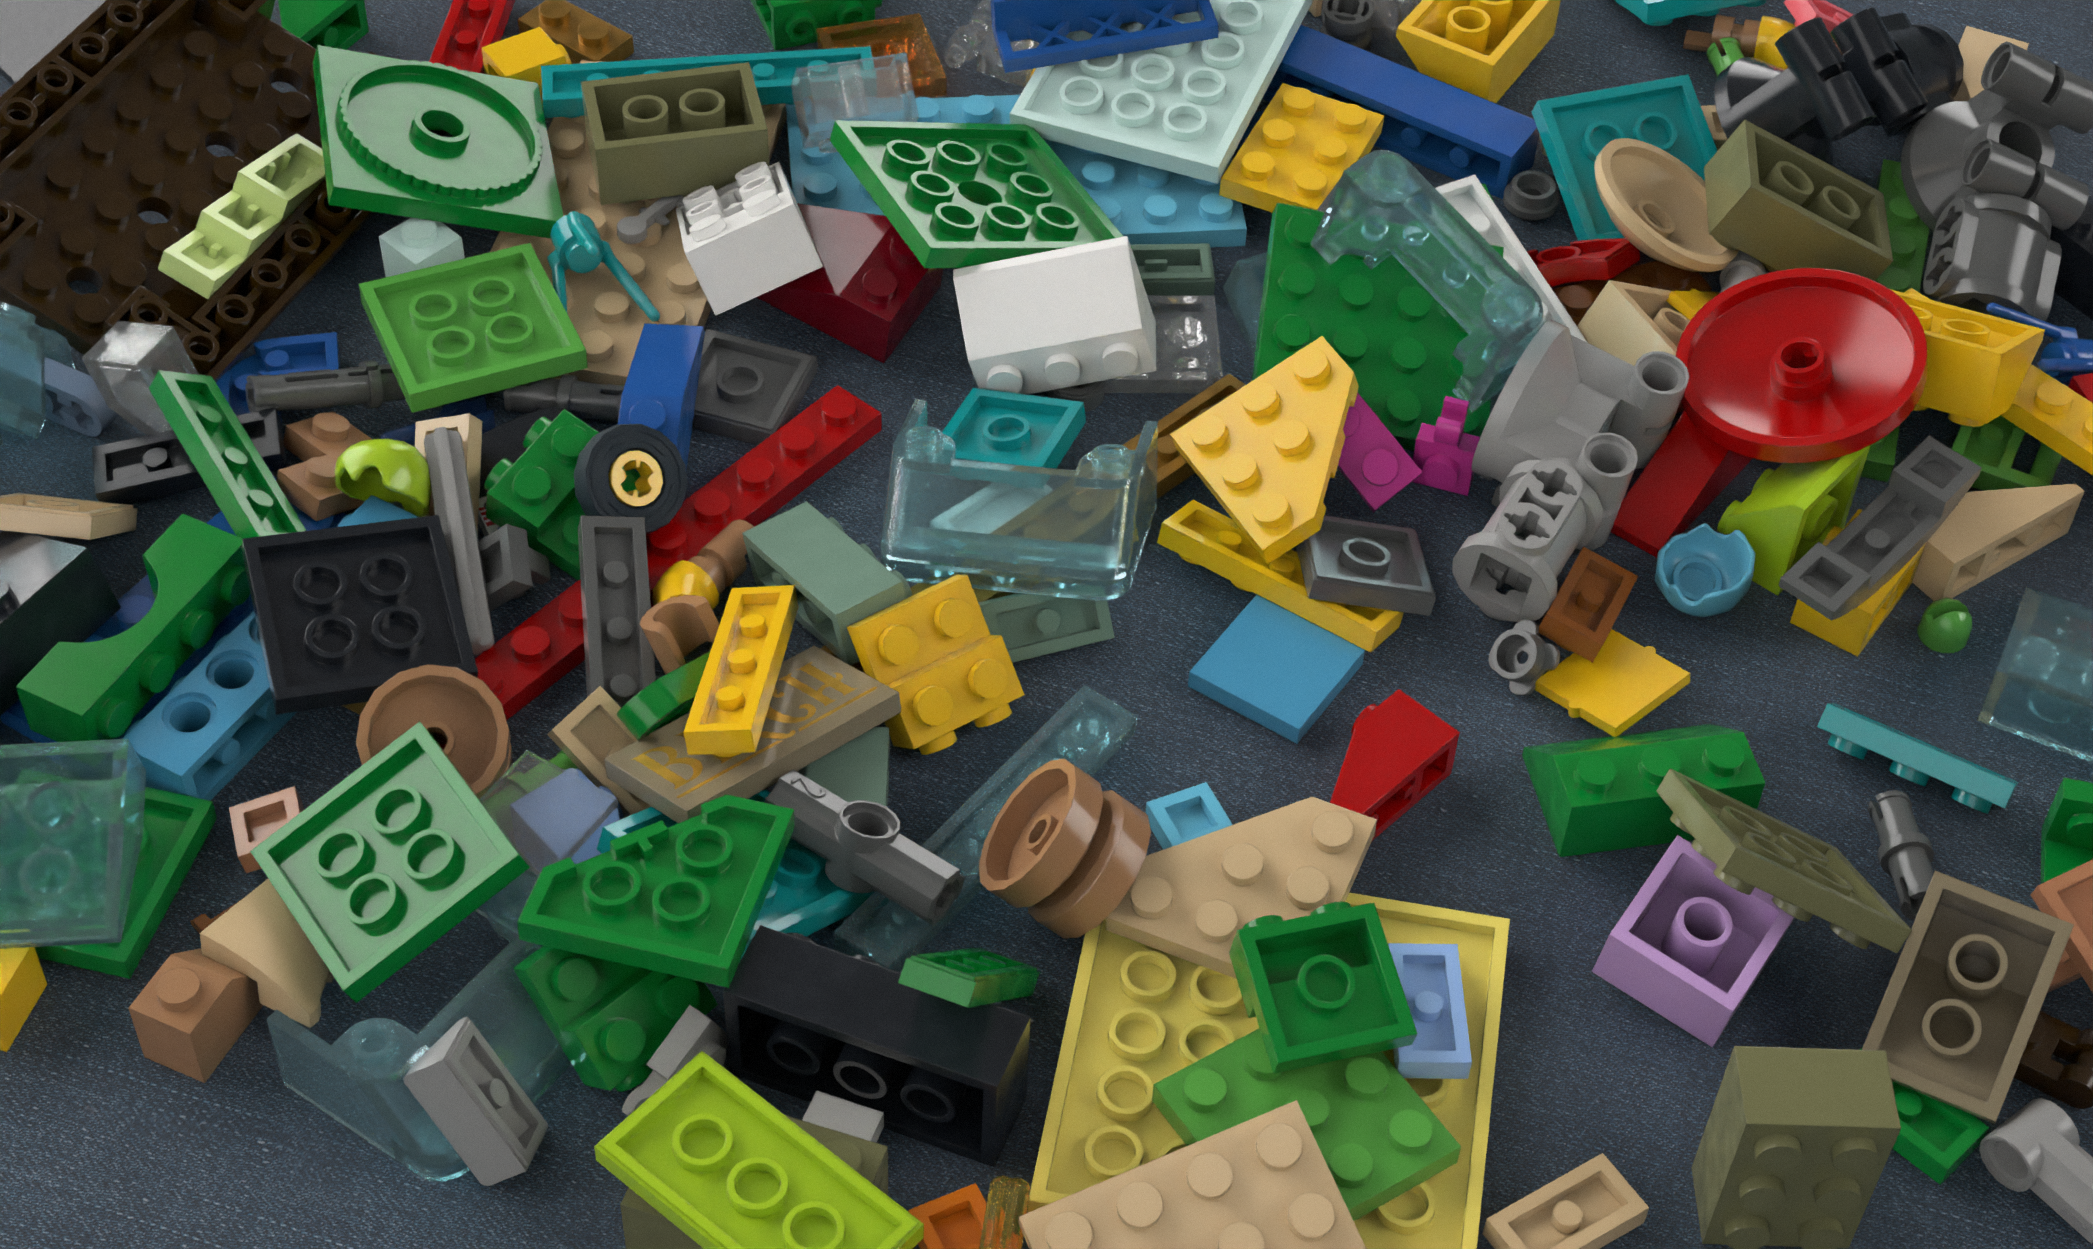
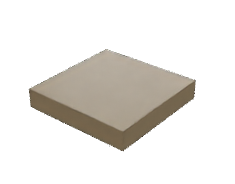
(65, 516)

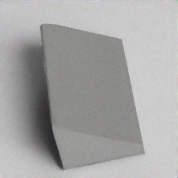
(477, 1104)

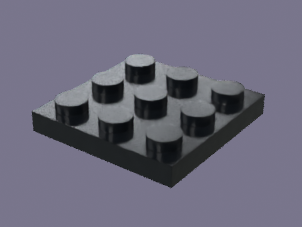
(354, 609)

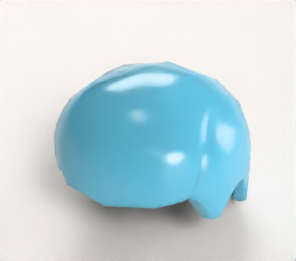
(1705, 570)

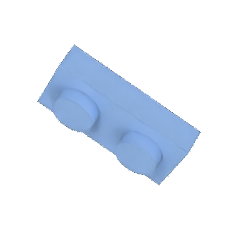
(1437, 1005)

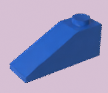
(664, 382)

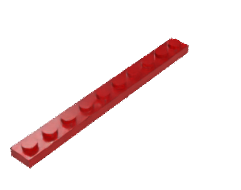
(748, 490)

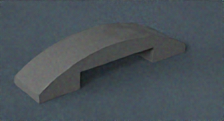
(1885, 533)

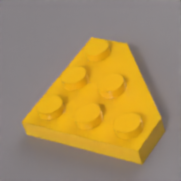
(1275, 447)

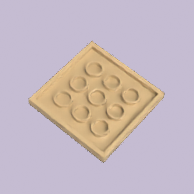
(1230, 1191)

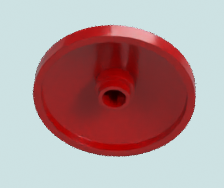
(1802, 365)

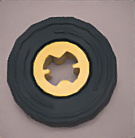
(635, 446)

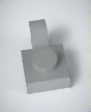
(687, 1039)

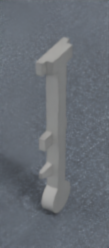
(634, 228)

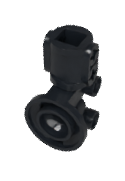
(1875, 76)

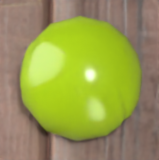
(388, 471)

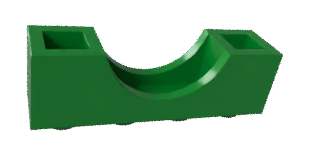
(100, 685)

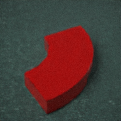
(1585, 260)

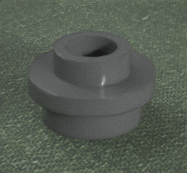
(1531, 196)

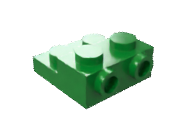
(540, 489)
(1321, 986)
(608, 1012)

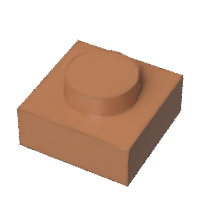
(259, 819)

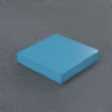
(1276, 668)

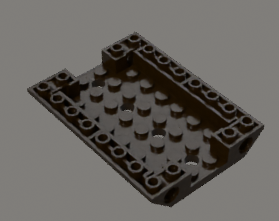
(123, 129)

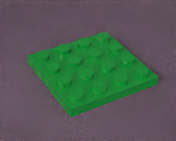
(1374, 320)

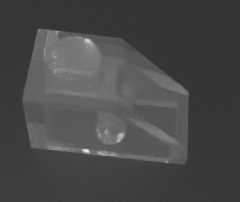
(126, 365)

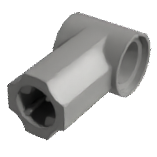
(2043, 1153)

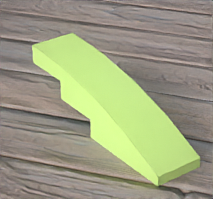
(245, 216)

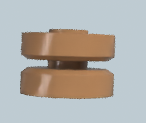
(453, 709)
(1064, 849)

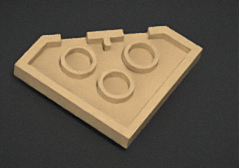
(1209, 887)

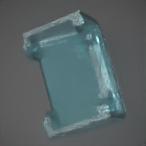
(1392, 210)

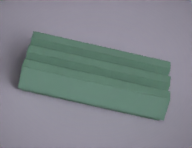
(1175, 269)

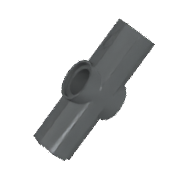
(866, 848)

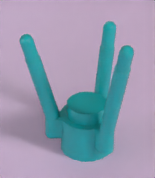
(582, 250)

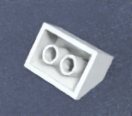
(1056, 318)

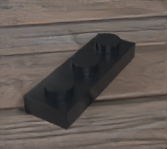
(160, 466)

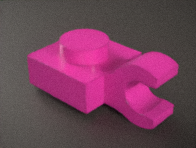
(1445, 451)

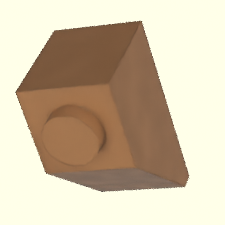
(193, 1013)

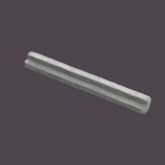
(455, 509)

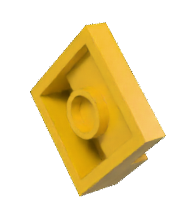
(940, 663)

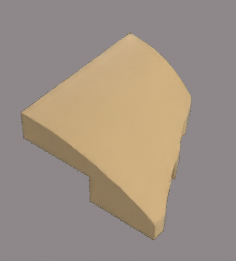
(271, 948)

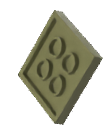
(1783, 861)

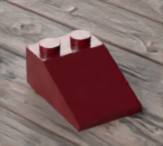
(867, 283)

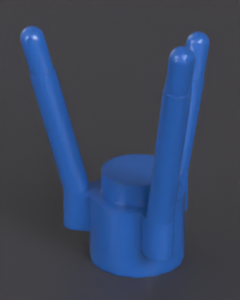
(2065, 355)

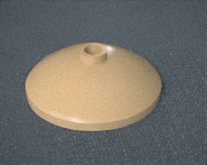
(1658, 205)

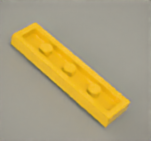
(1220, 545)
(741, 671)

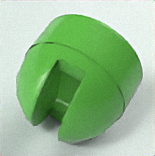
(1945, 626)

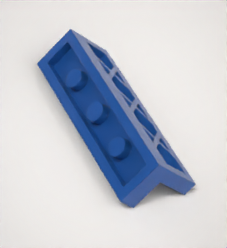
(1052, 20)

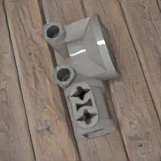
(1565, 453)

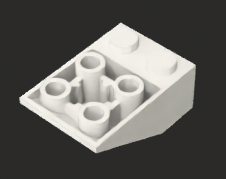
(746, 236)

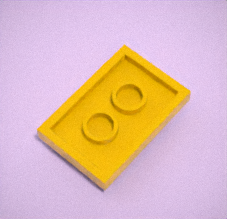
(1299, 150)

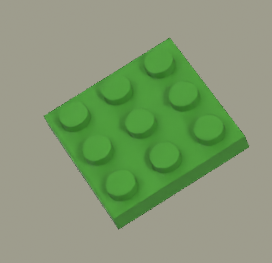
(472, 327)
(1359, 1109)

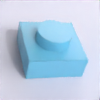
(1185, 815)

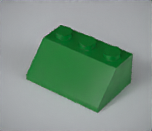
(1605, 788)

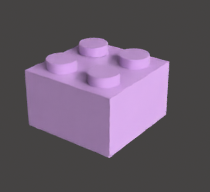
(1692, 943)

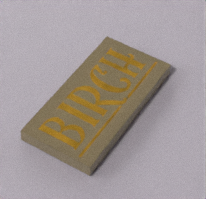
(812, 712)

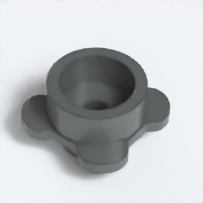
(1508, 650)

